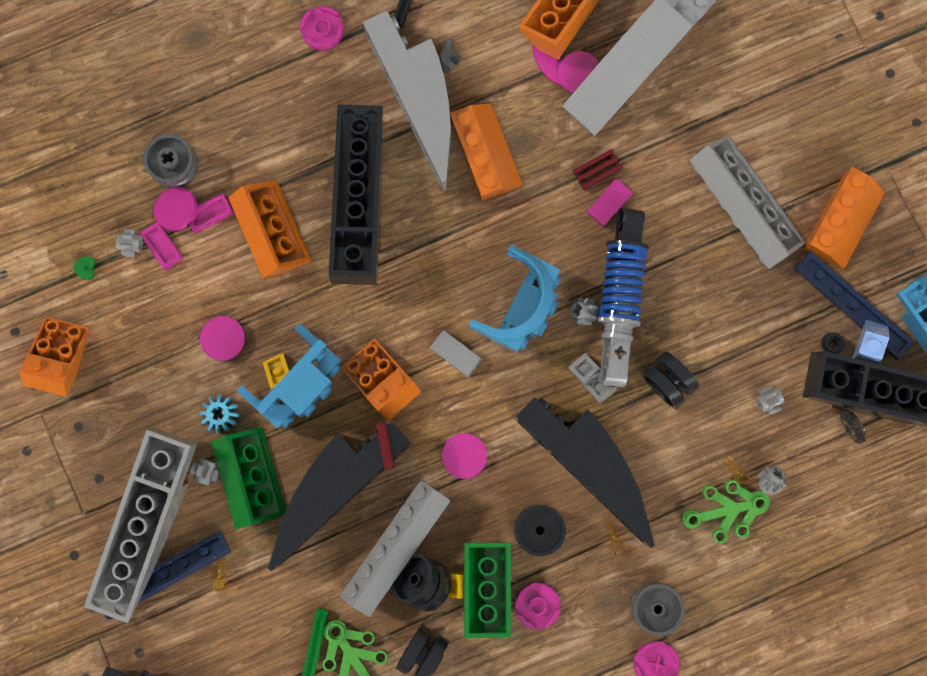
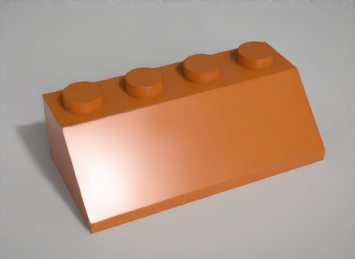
(554, 23)
(485, 150)
(845, 218)
(269, 228)

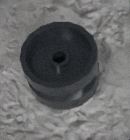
(670, 380)
(550, 538)
(422, 583)
(422, 654)

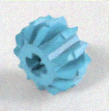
(211, 415)

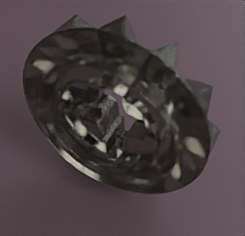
(853, 426)

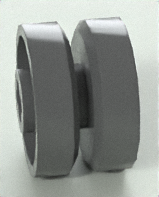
(162, 151)
(669, 614)

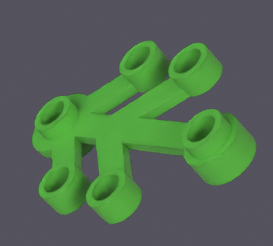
(729, 509)
(351, 654)

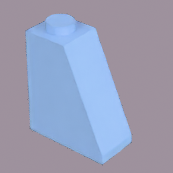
(872, 342)

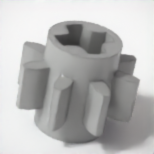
(129, 242)
(585, 311)
(770, 400)
(204, 471)
(772, 480)

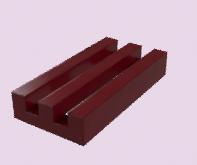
(613, 160)
(385, 445)

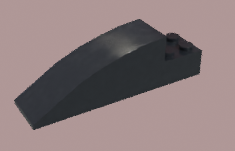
(357, 195)
(867, 388)
(592, 459)
(328, 486)

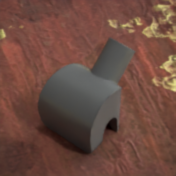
(449, 56)

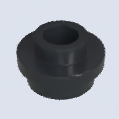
(837, 338)

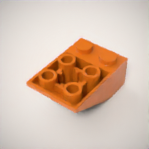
(54, 357)
(381, 379)

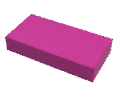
(609, 202)
(211, 213)
(161, 246)

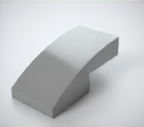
(455, 353)
(588, 375)

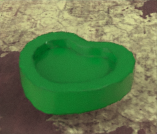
(84, 268)

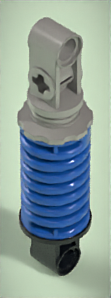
(619, 292)

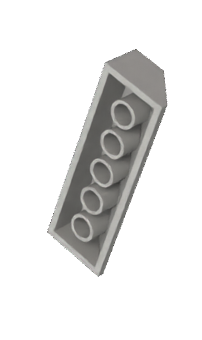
(747, 201)
(394, 548)

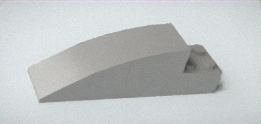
(633, 60)
(418, 87)
(141, 524)

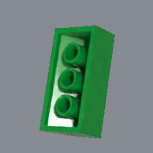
(248, 477)
(487, 589)

